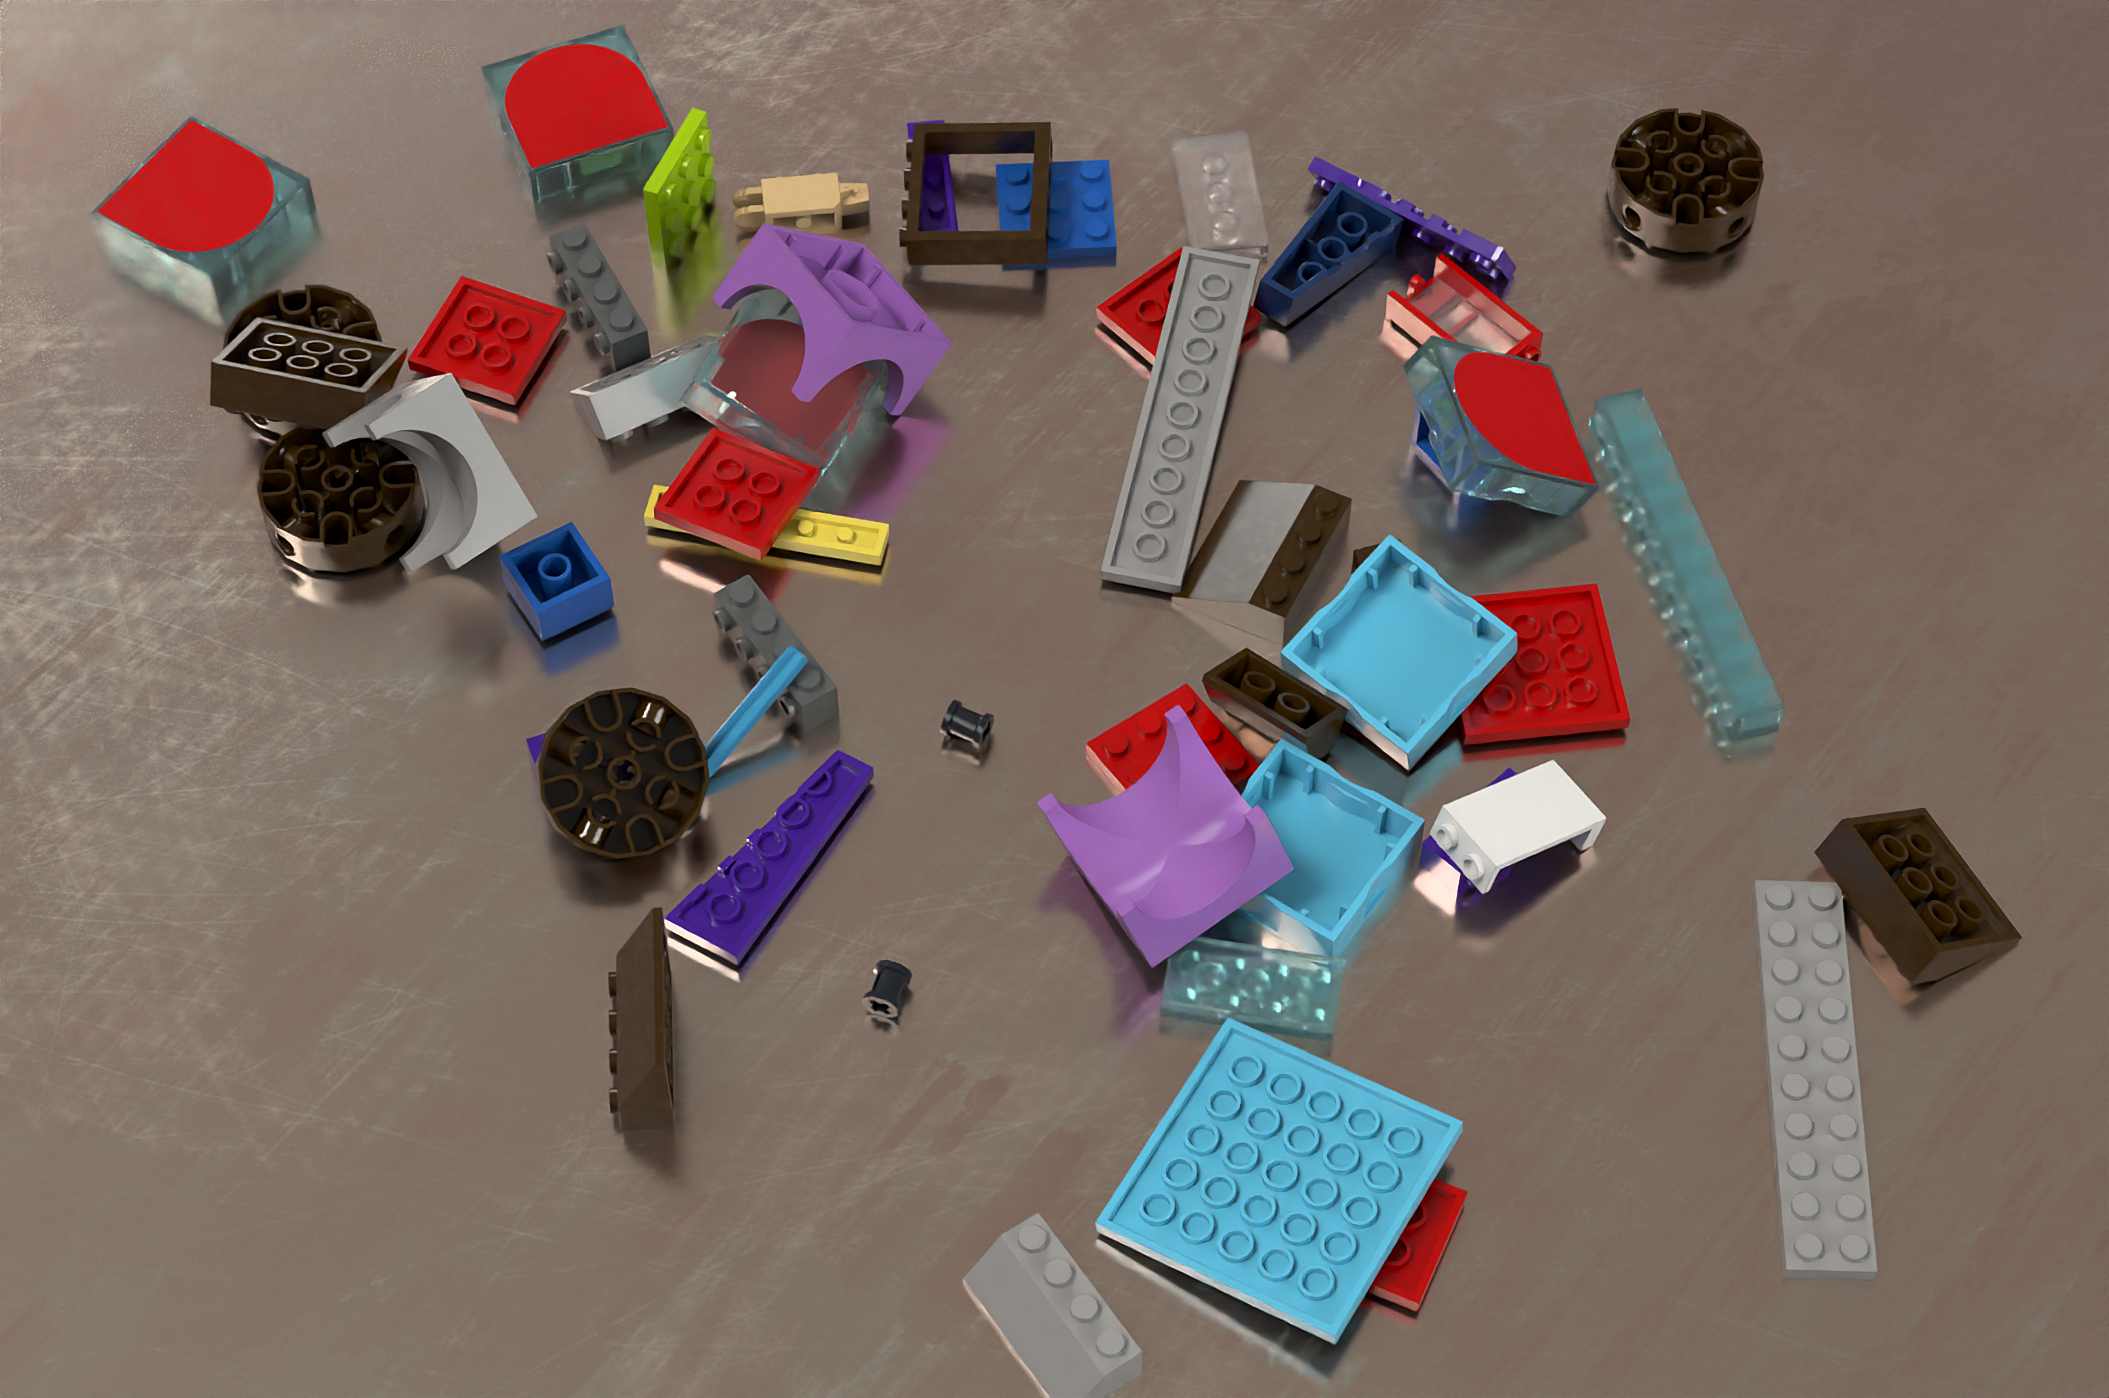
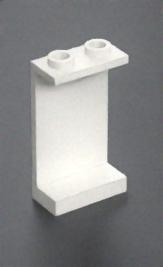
(1515, 822)

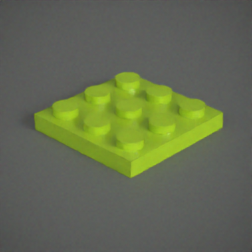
(679, 189)

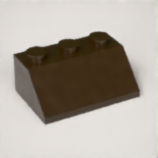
(1275, 702)

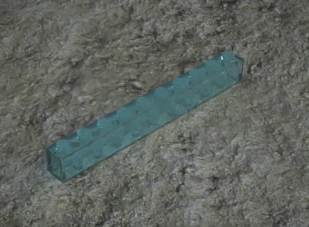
(1686, 566)

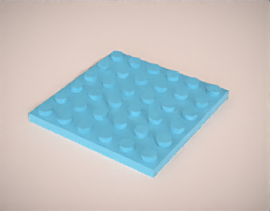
(1280, 1179)

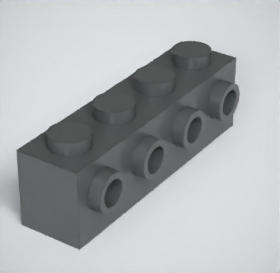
(599, 297)
(761, 639)

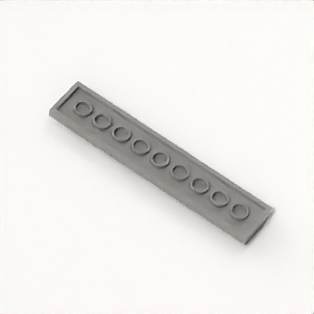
(1180, 421)
(1813, 1082)

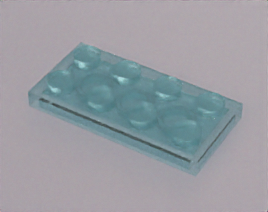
(1255, 986)

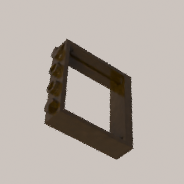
(978, 247)

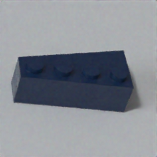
(1327, 252)

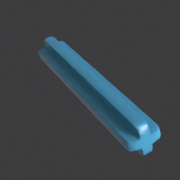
(753, 707)

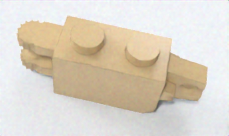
(800, 203)

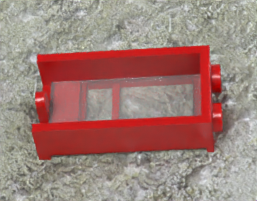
(1462, 311)

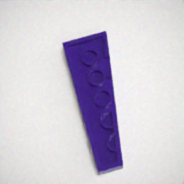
(1488, 257)
(753, 883)

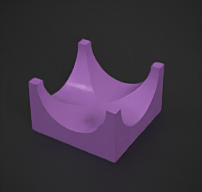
(846, 306)
(1172, 846)

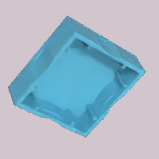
(1400, 651)
(1342, 846)

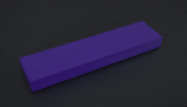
(938, 193)

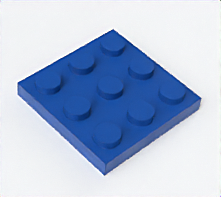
(1079, 206)

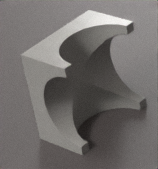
(465, 478)

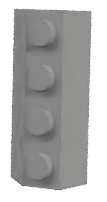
(642, 390)
(1053, 1315)

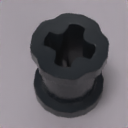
(967, 724)
(887, 988)

